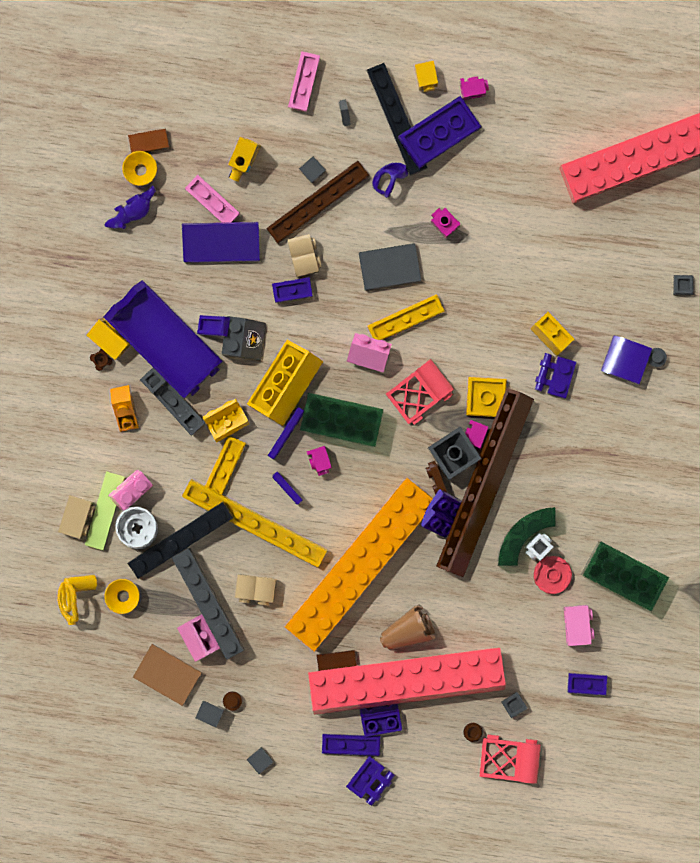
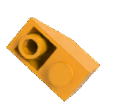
(124, 408)

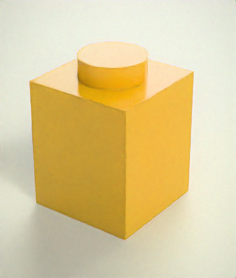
(426, 76)

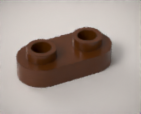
(433, 471)

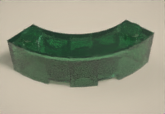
(521, 531)

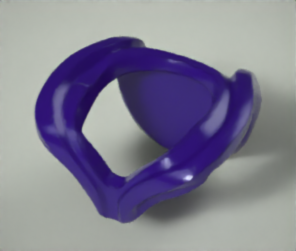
(396, 171)

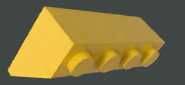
(285, 382)

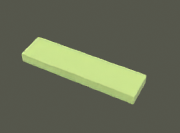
(103, 512)

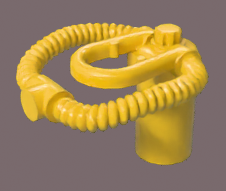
(70, 587)

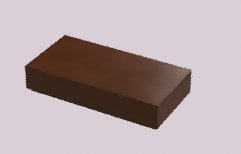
(336, 660)

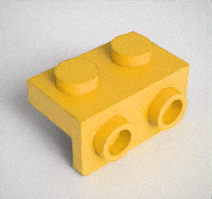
(226, 420)

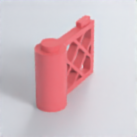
(434, 384)
(526, 759)

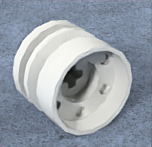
(126, 523)

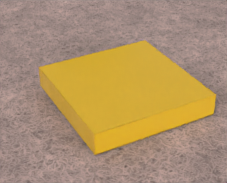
(484, 396)

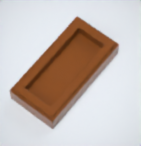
(149, 141)

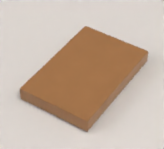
(167, 674)

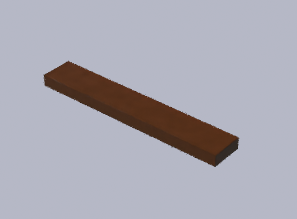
(317, 202)

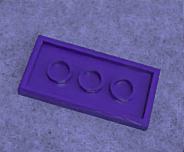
(439, 132)
(220, 241)

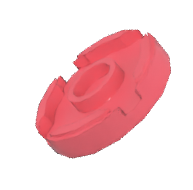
(552, 574)

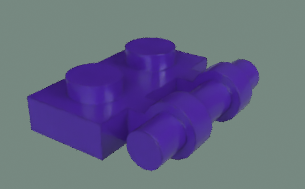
(560, 378)
(365, 777)

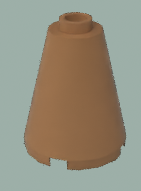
(408, 630)

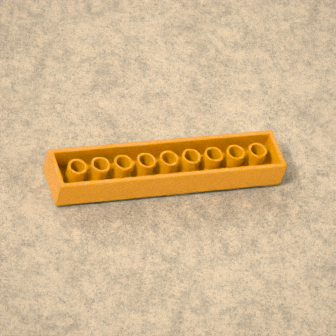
(359, 565)

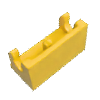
(552, 333)
(108, 338)

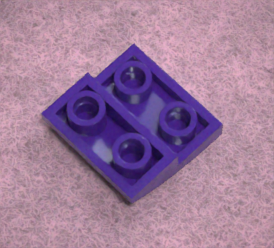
(626, 359)
(441, 513)
(380, 720)

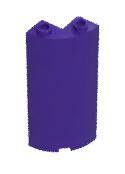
(163, 339)

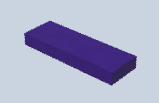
(286, 433)
(350, 744)

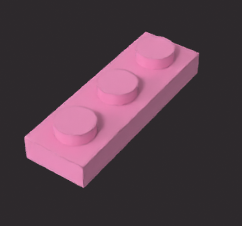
(304, 81)
(211, 200)

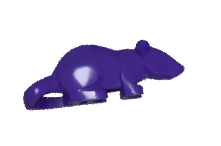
(136, 209)

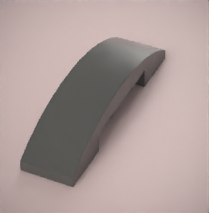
(172, 401)

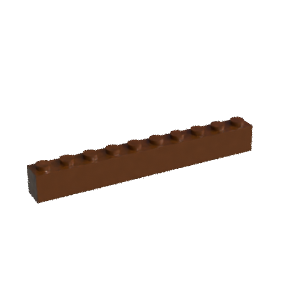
(485, 482)

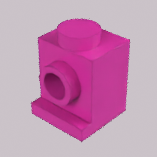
(473, 88)
(445, 229)
(476, 433)
(320, 460)

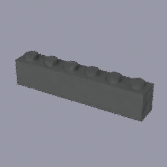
(208, 603)

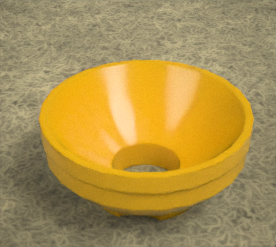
(135, 159)
(114, 603)

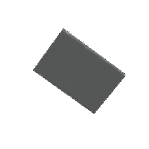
(389, 266)

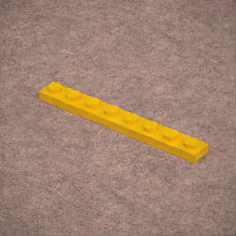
(257, 524)

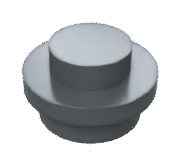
(657, 357)

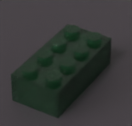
(341, 420)
(625, 576)

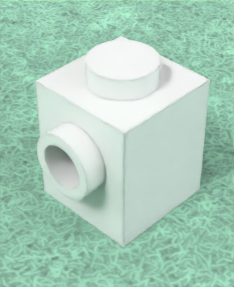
(538, 546)

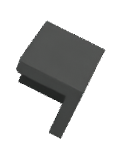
(210, 713)

